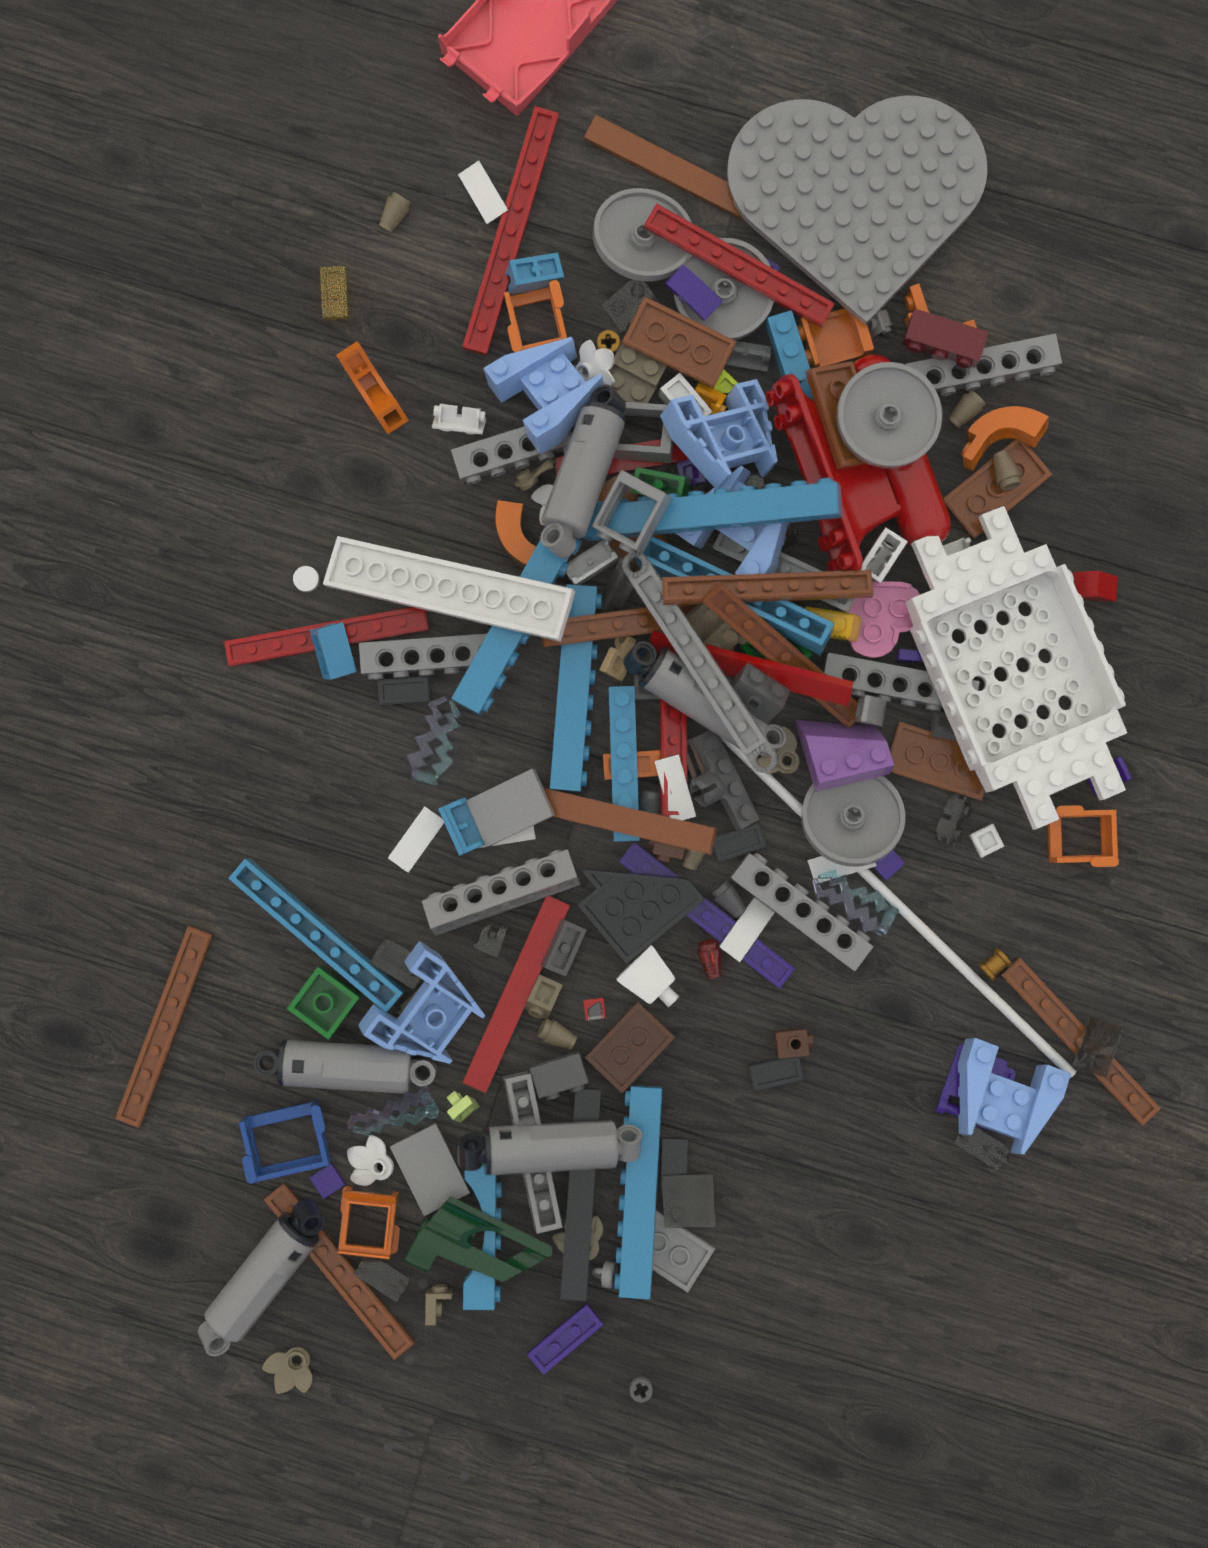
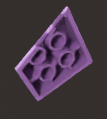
(843, 754)

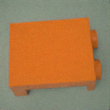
(838, 341)

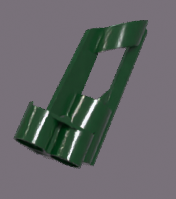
(451, 1235)

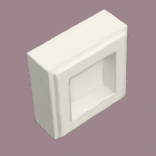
(986, 840)

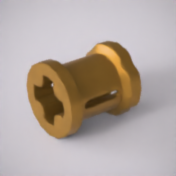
(608, 335)
(994, 964)

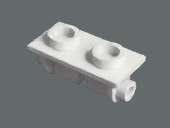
(471, 421)

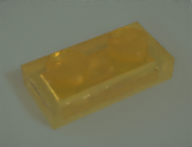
(334, 292)

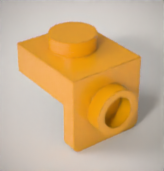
(712, 397)

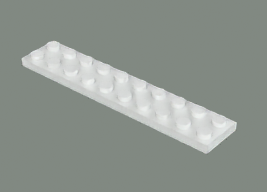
(449, 588)

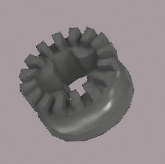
(633, 1387)

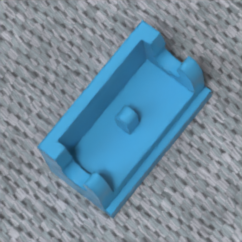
(533, 272)
(333, 650)
(461, 826)

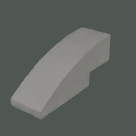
(870, 711)

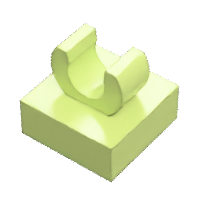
(461, 1107)

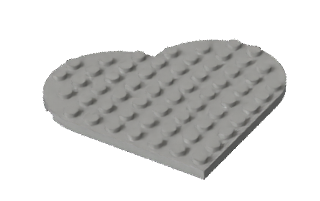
(859, 195)

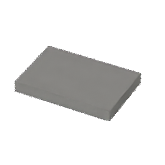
(510, 807)
(429, 1168)
(679, 1254)

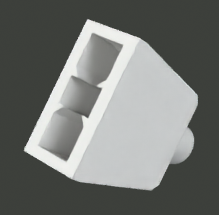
(881, 555)
(649, 978)

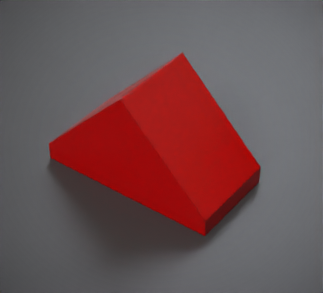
(1096, 585)

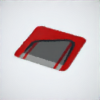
(594, 1009)

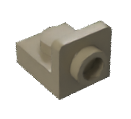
(542, 997)
(434, 1307)

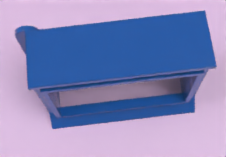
(251, 1162)

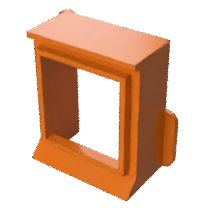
(551, 293)
(1108, 837)
(372, 1199)

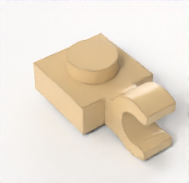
(613, 662)

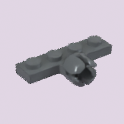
(721, 782)

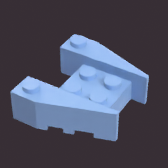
(549, 383)
(724, 438)
(761, 540)
(431, 1014)
(1003, 1103)

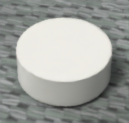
(306, 579)

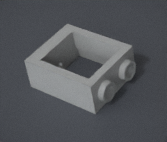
(646, 453)
(612, 502)

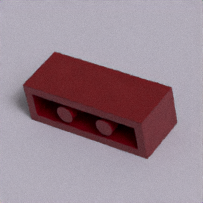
(944, 339)

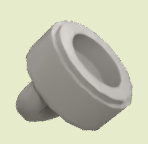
(606, 1274)

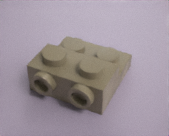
(635, 375)
(713, 629)

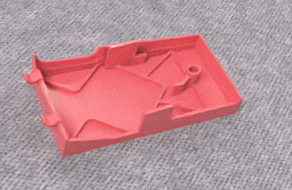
(518, 44)

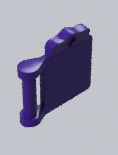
(953, 1082)

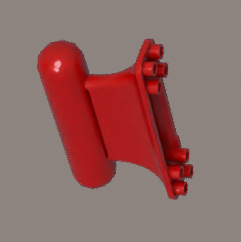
(867, 492)

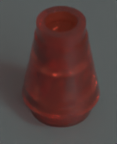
(710, 957)

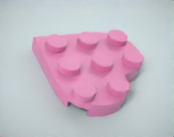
(882, 618)

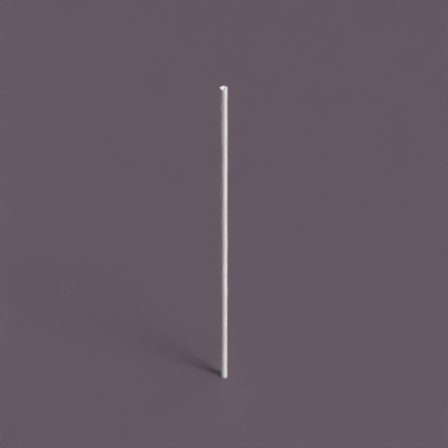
(926, 932)

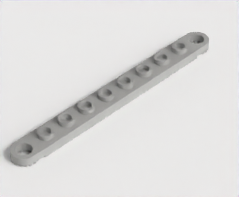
(701, 664)

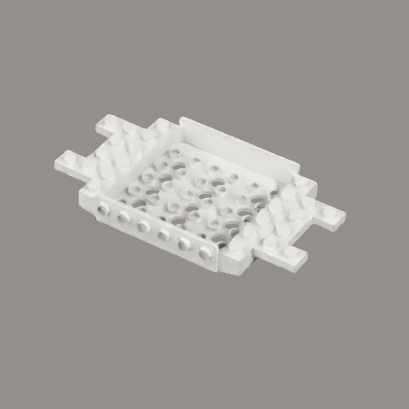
(1046, 752)

